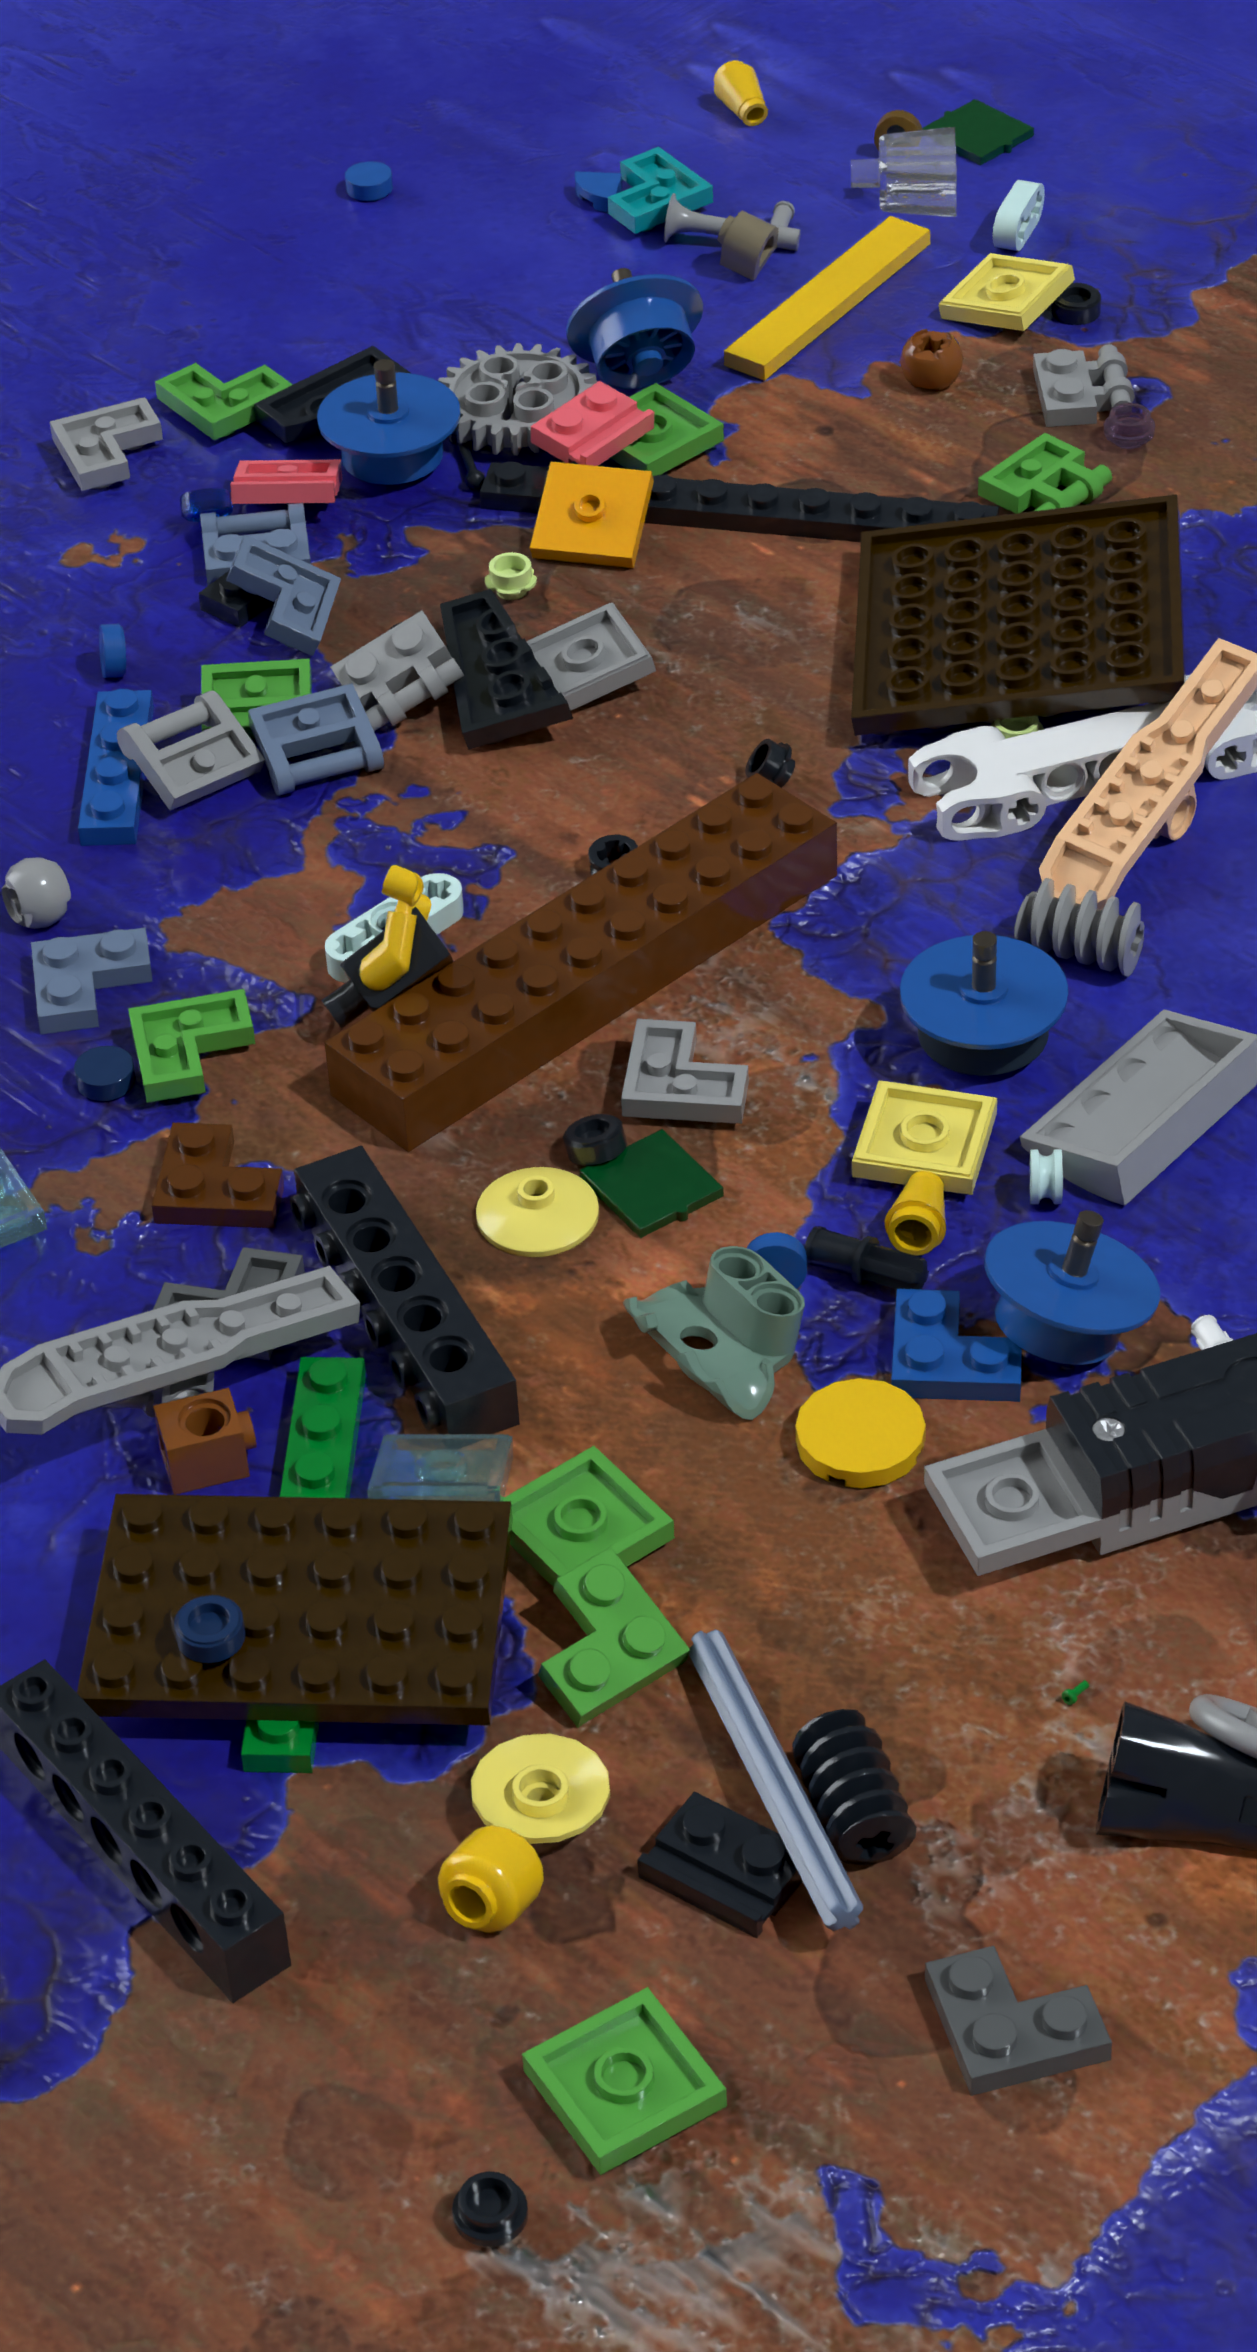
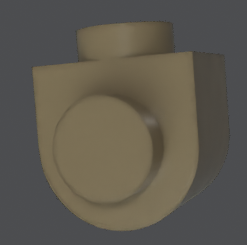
(747, 243)

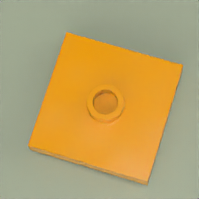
(591, 514)

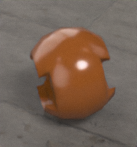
(931, 360)

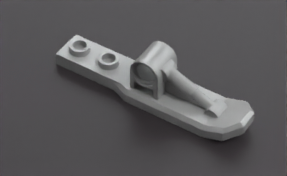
(166, 1351)

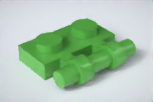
(1037, 471)

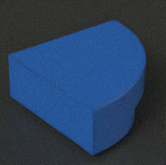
(597, 187)

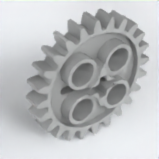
(495, 389)

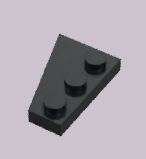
(294, 410)

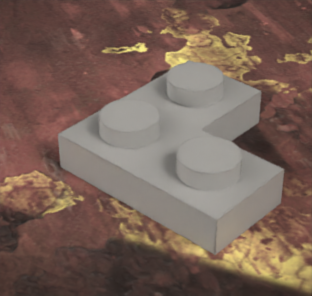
(95, 441)
(669, 1085)

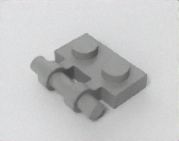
(1067, 380)
(393, 662)

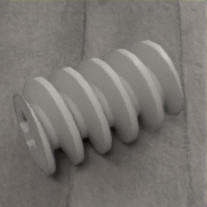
(1081, 928)

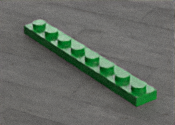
(316, 1466)

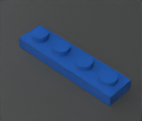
(112, 780)

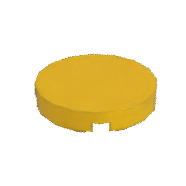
(860, 1432)

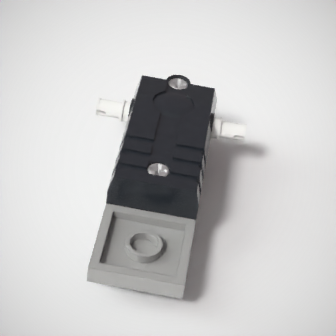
(1114, 1460)

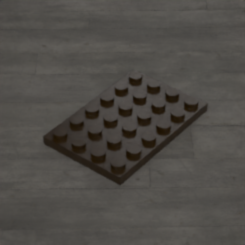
(341, 1600)

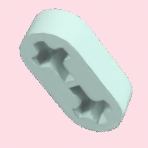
(1018, 215)

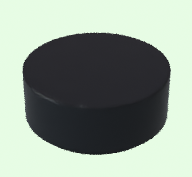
(1077, 305)
(595, 1139)

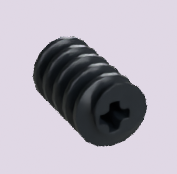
(853, 1788)

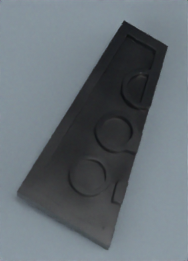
(502, 681)

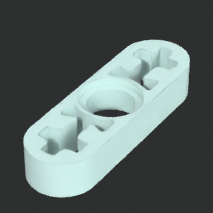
(445, 911)

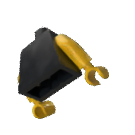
(394, 958)

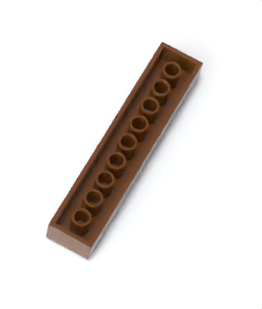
(580, 961)

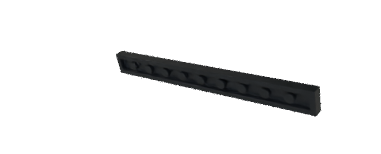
(745, 506)

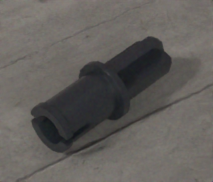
(865, 1260)

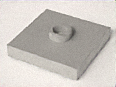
(592, 655)

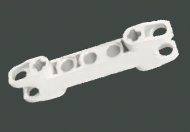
(1025, 773)

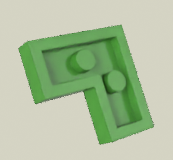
(215, 405)
(177, 1031)
(624, 1645)

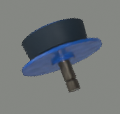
(983, 1002)

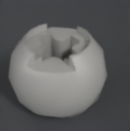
(36, 893)

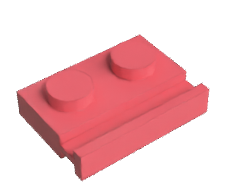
(592, 426)
(286, 481)

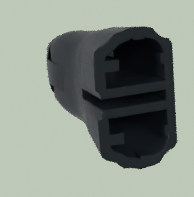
(1176, 1784)

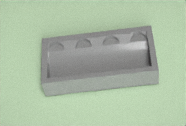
(1147, 1104)

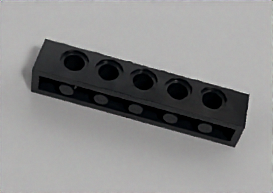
(404, 1296)
(142, 1832)

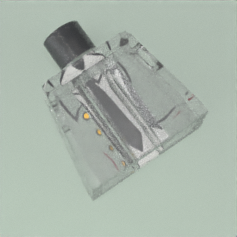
(913, 172)

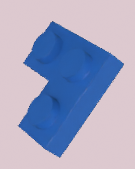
(939, 1363)

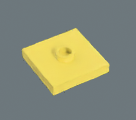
(1007, 292)
(924, 1131)

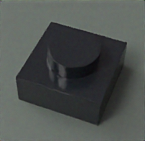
(231, 602)

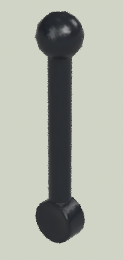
(474, 477)

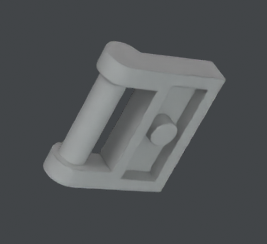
(195, 763)

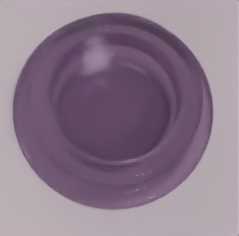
(1129, 426)

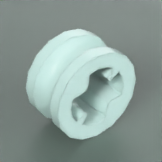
(1046, 1176)

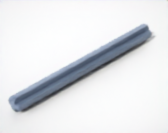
(776, 1781)

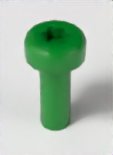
(1070, 1696)

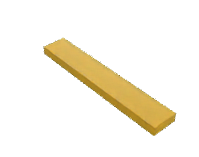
(826, 298)

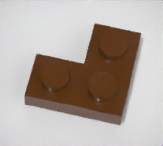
(203, 1189)

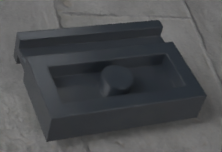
(722, 1864)

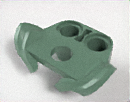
(746, 1315)

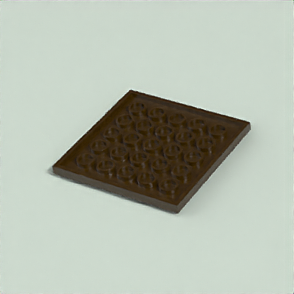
(1019, 616)

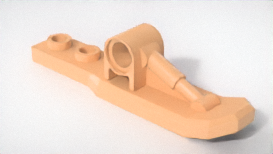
(1151, 779)

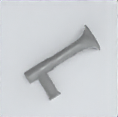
(684, 220)

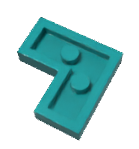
(653, 181)

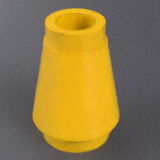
(740, 91)
(918, 1215)

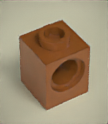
(204, 1440)

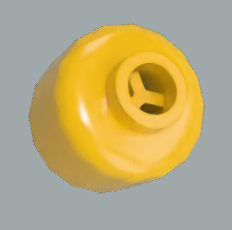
(490, 1879)

